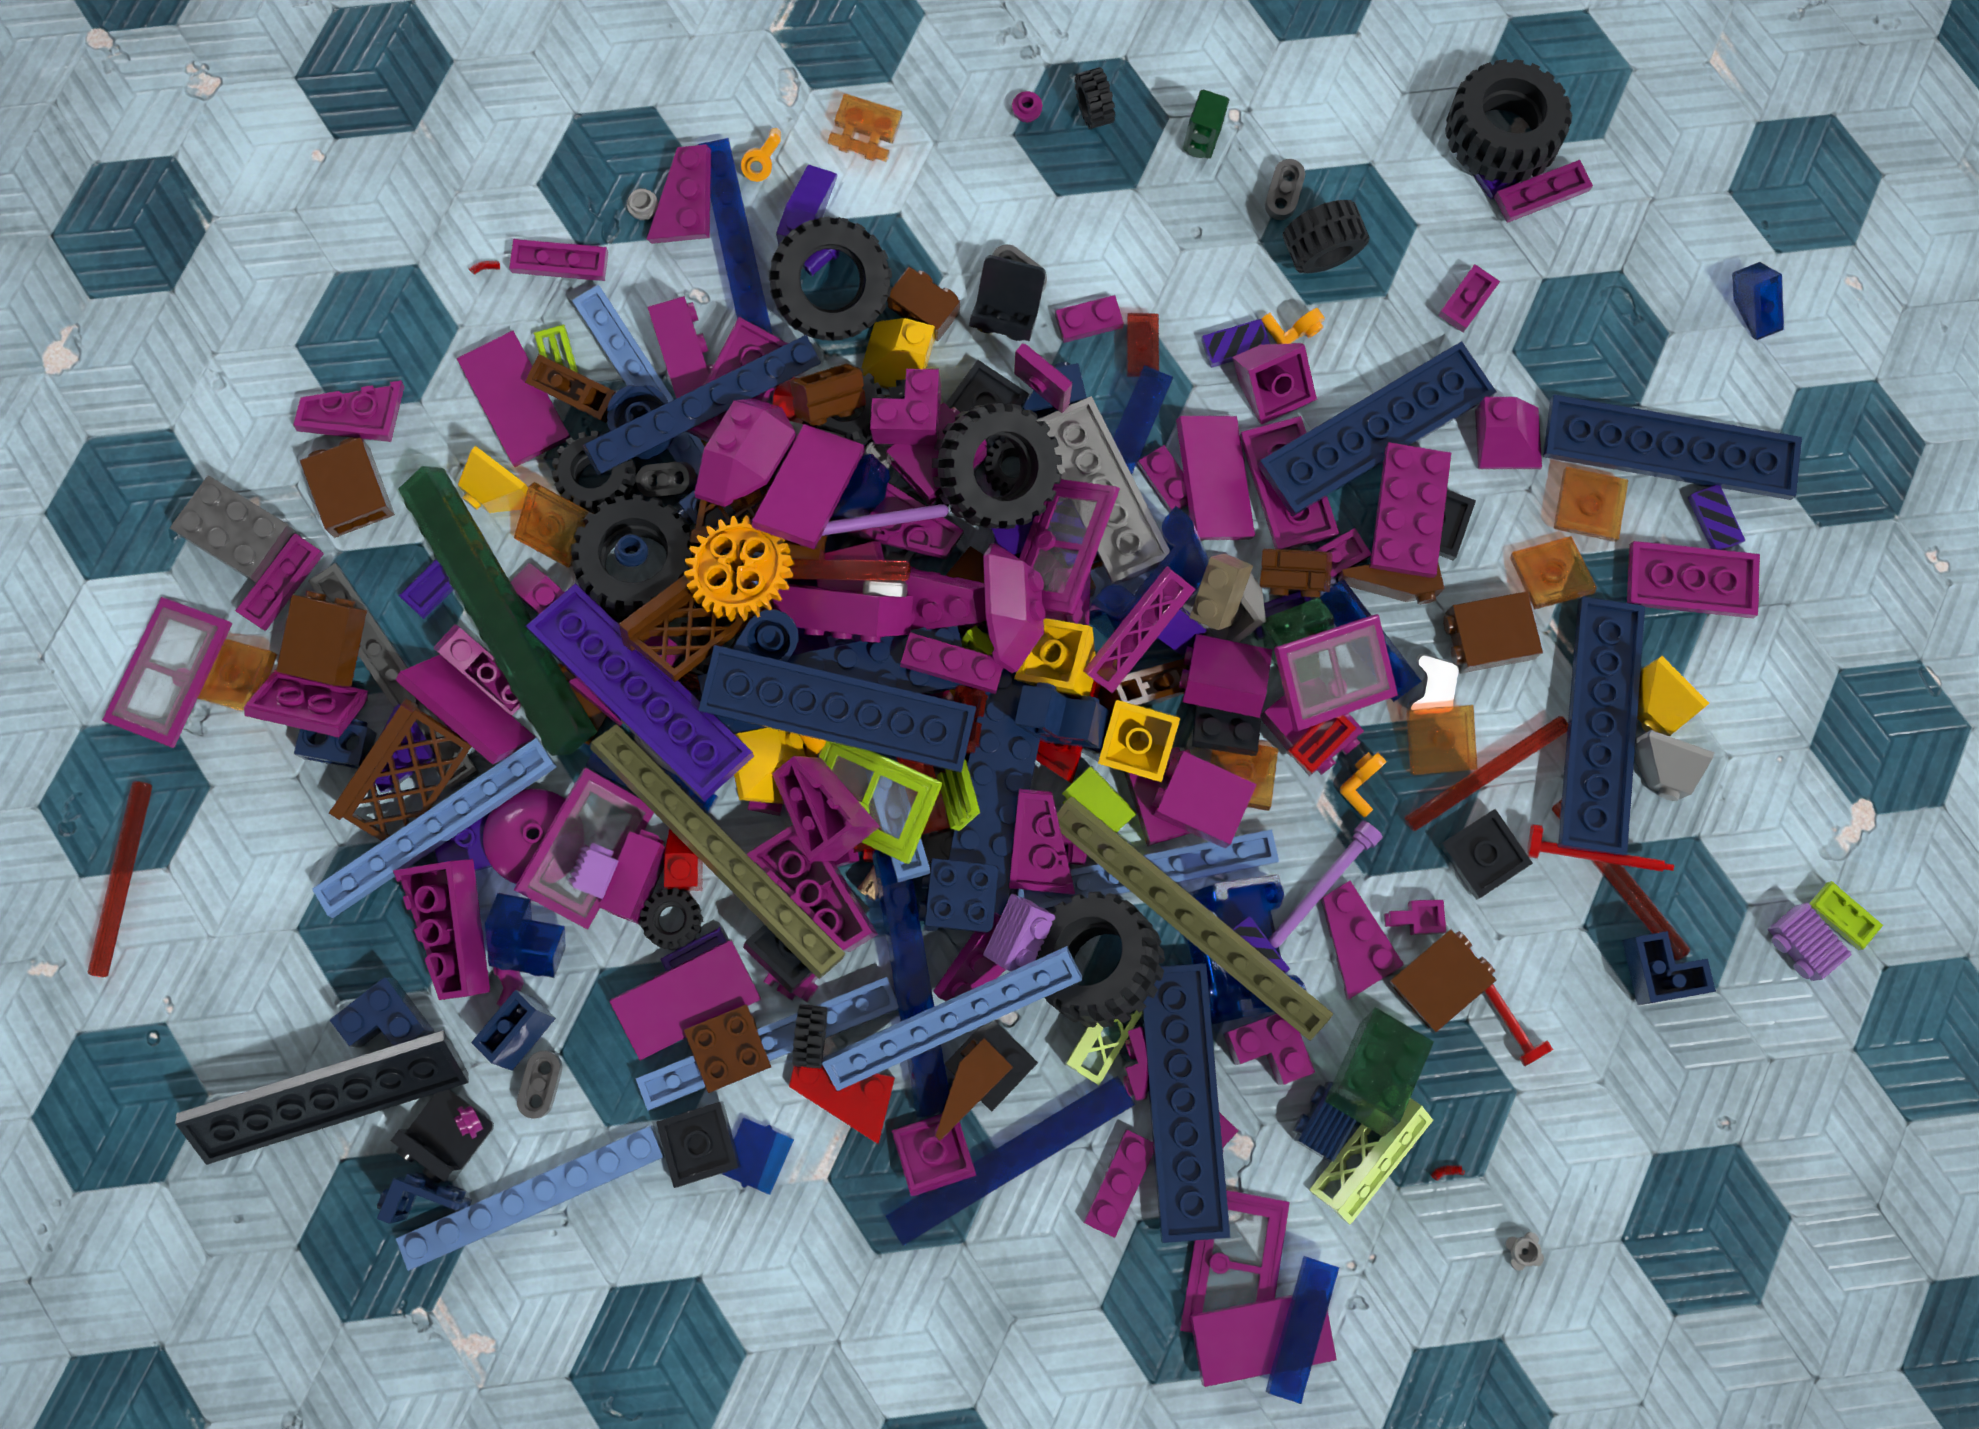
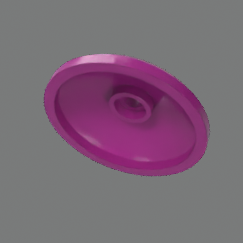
(507, 826)

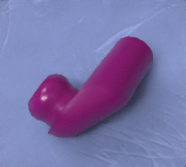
(510, 981)

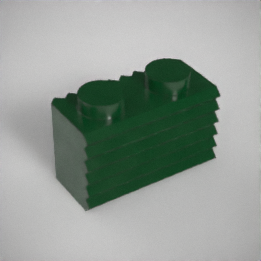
(1205, 124)

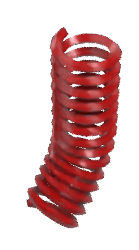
(478, 267)
(1438, 1173)

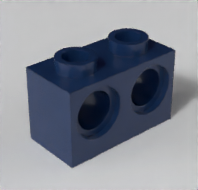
(334, 749)

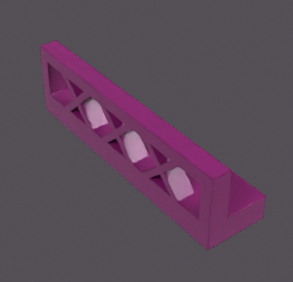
(1139, 629)

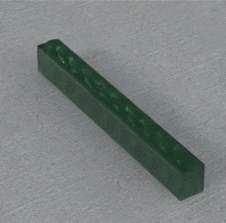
(496, 611)

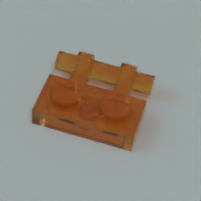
(866, 119)

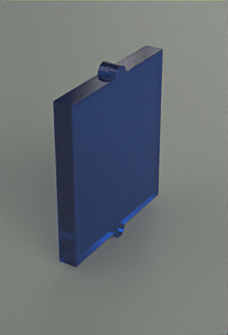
(760, 1155)

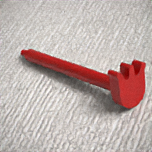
(1536, 845)
(1530, 1052)

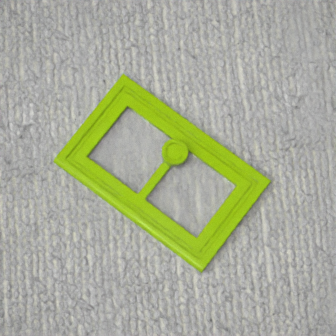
(890, 792)

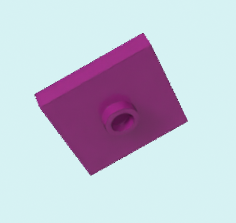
(1042, 377)
(932, 1162)

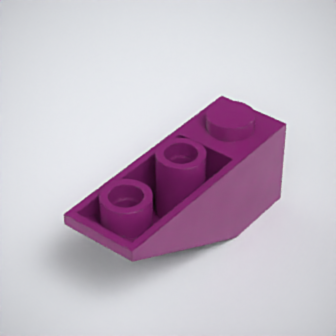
(477, 666)

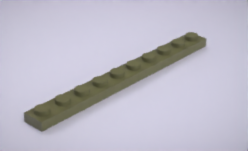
(718, 851)
(1192, 919)

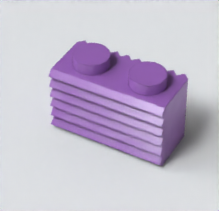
(593, 870)
(1019, 933)
(1808, 942)

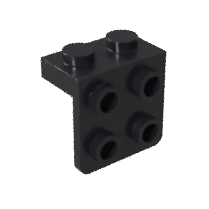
(1008, 298)
(437, 1140)

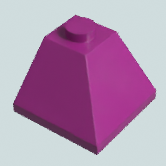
(1275, 379)
(1508, 434)

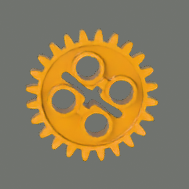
(710, 566)

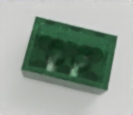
(1379, 1072)

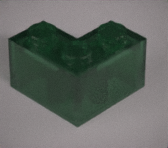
(1296, 624)

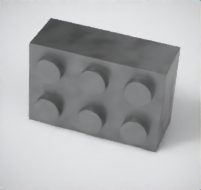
(232, 529)

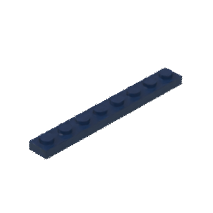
(700, 405)

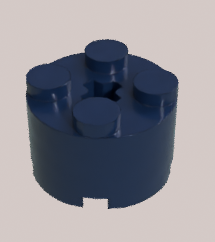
(632, 403)

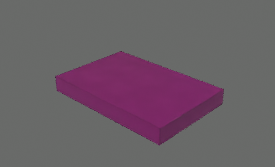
(306, 704)

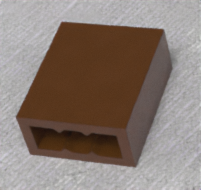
(346, 487)
(1492, 632)
(321, 639)
(1443, 980)

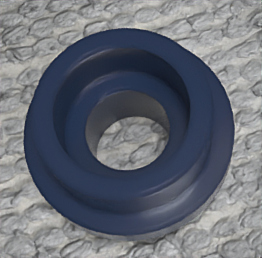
(628, 544)

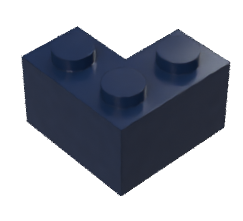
(1060, 719)
(1657, 976)
(384, 1010)

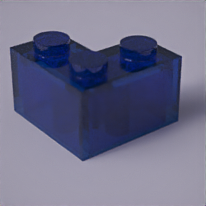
(519, 942)

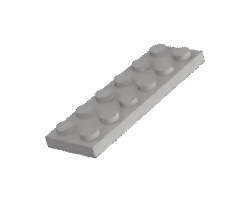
(1090, 455)

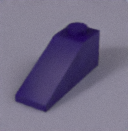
(807, 200)

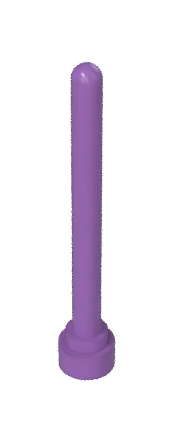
(885, 519)
(1364, 838)

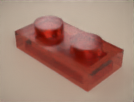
(1142, 342)

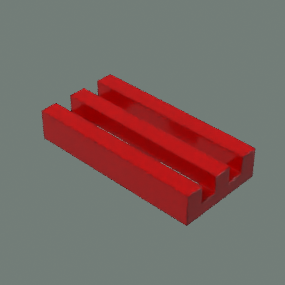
(1302, 759)

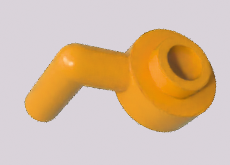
(761, 155)
(1307, 325)
(1366, 768)

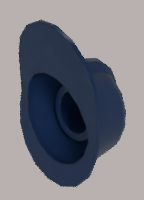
(769, 636)

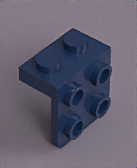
(959, 896)
(399, 1198)

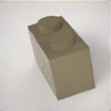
(1221, 591)

